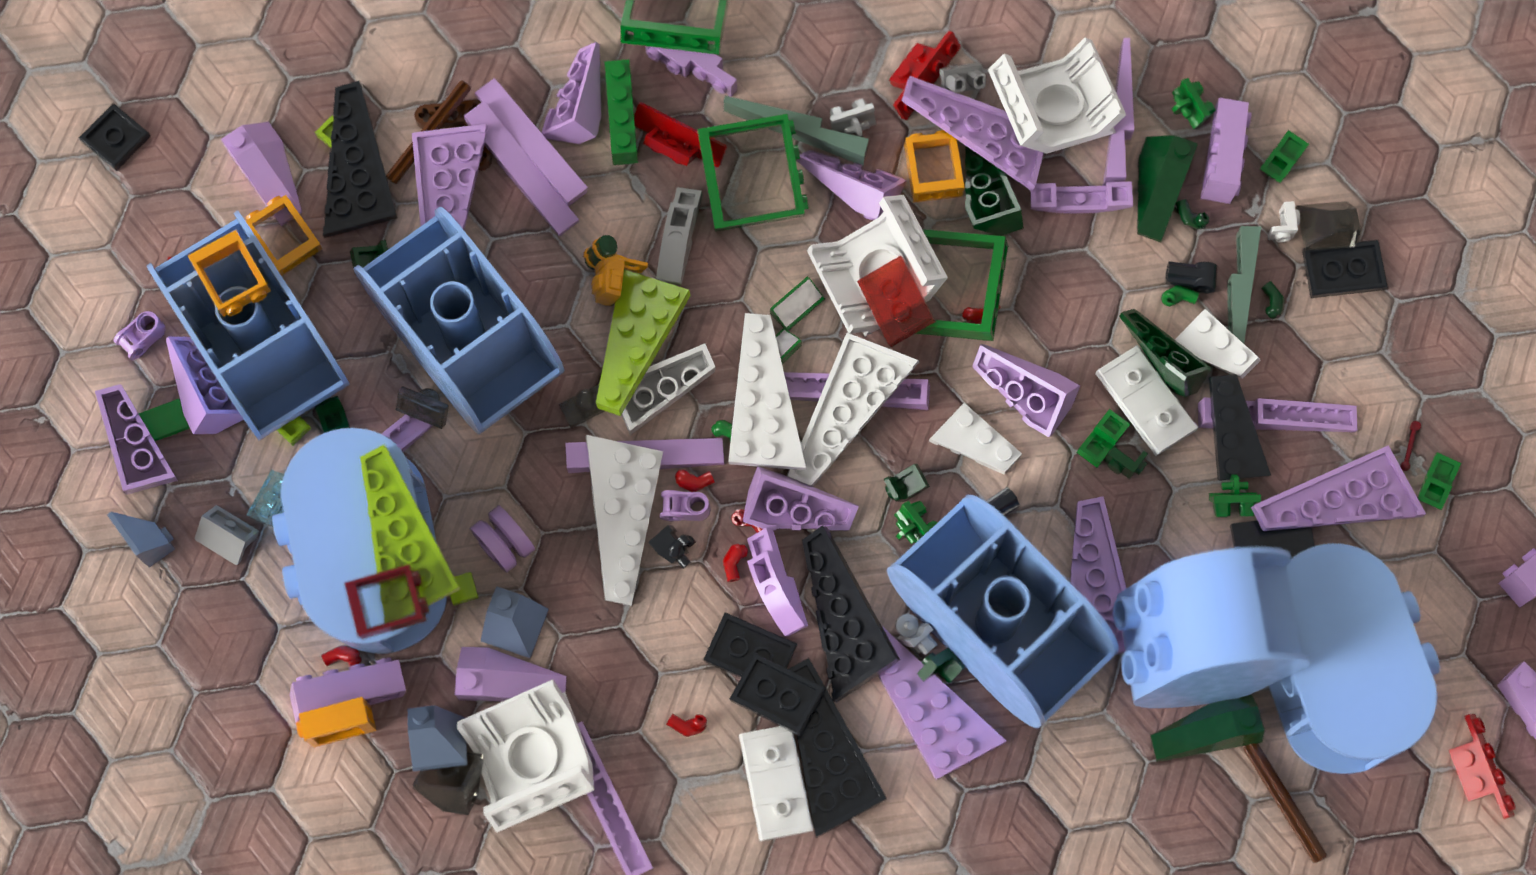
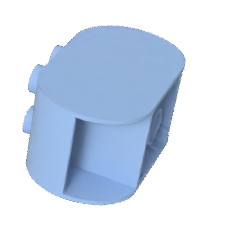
(461, 321)
(264, 354)
(332, 540)
(1003, 610)
(1209, 628)
(1367, 671)

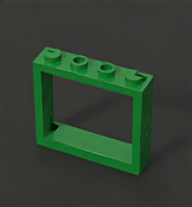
(673, 36)
(792, 155)
(986, 329)

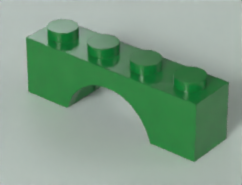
(621, 112)

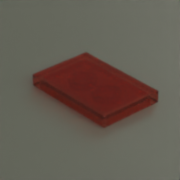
(896, 301)

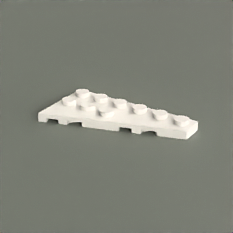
(853, 393)
(763, 414)
(623, 498)

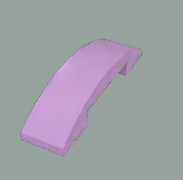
(1082, 199)

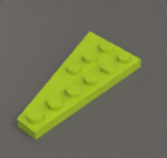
(636, 334)
(401, 537)

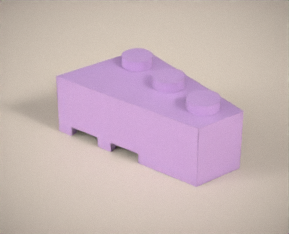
(1521, 580)

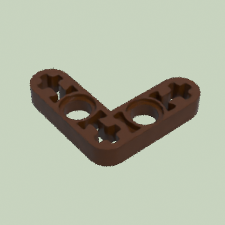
(464, 107)

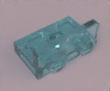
(268, 500)

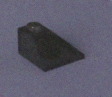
(1329, 225)
(452, 787)

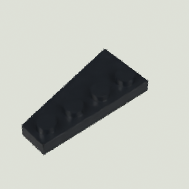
(1235, 435)

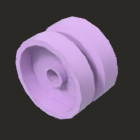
(499, 541)

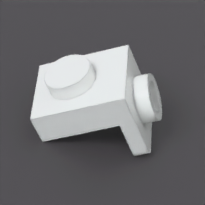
(1289, 220)

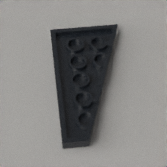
(356, 175)
(846, 622)
(833, 766)

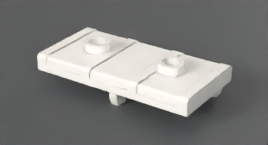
(1146, 400)
(775, 783)

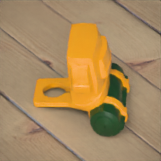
(608, 269)

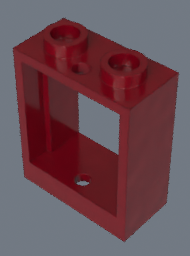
(358, 608)

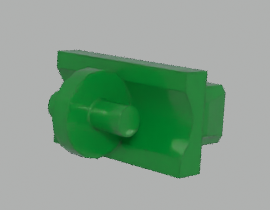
(1190, 104)
(1223, 501)
(911, 523)

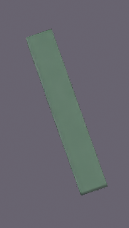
(807, 129)
(1240, 284)

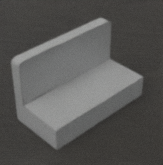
(225, 534)

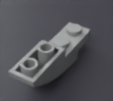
(678, 235)

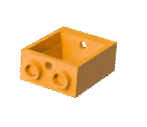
(937, 189)
(218, 250)
(297, 255)
(336, 722)

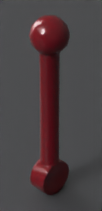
(1414, 427)

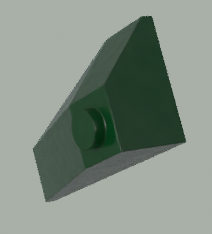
(1161, 174)
(990, 197)
(1172, 360)
(1211, 729)

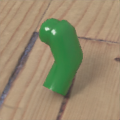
(721, 428)

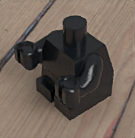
(671, 547)

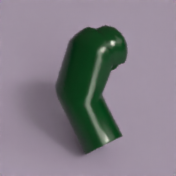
(1189, 218)
(1276, 300)

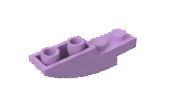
(703, 66)
(774, 586)

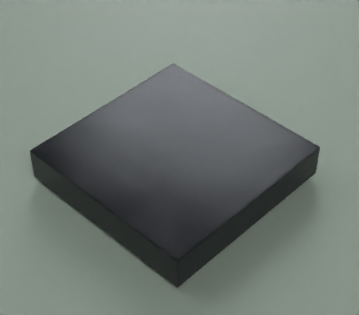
(114, 137)

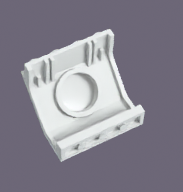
(1059, 100)
(869, 248)
(529, 754)

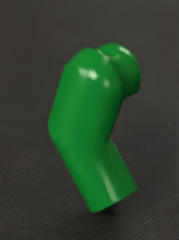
(1177, 294)

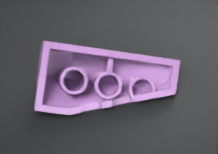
(264, 163)
(853, 185)
(201, 394)
(789, 504)
(495, 676)

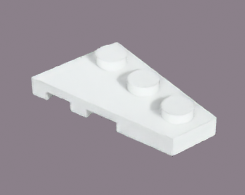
(1217, 346)
(974, 438)

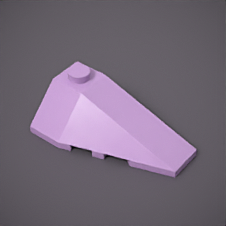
(579, 106)
(1034, 391)

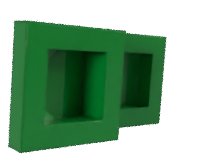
(1284, 156)
(1103, 438)
(1438, 481)

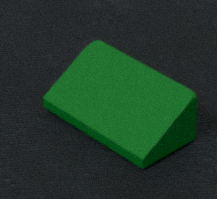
(165, 420)

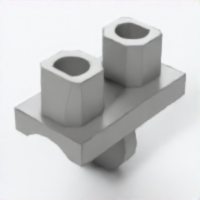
(962, 77)
(853, 120)
(914, 634)

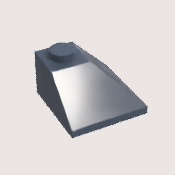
(143, 537)
(513, 622)
(435, 738)

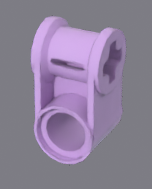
(139, 336)
(682, 506)

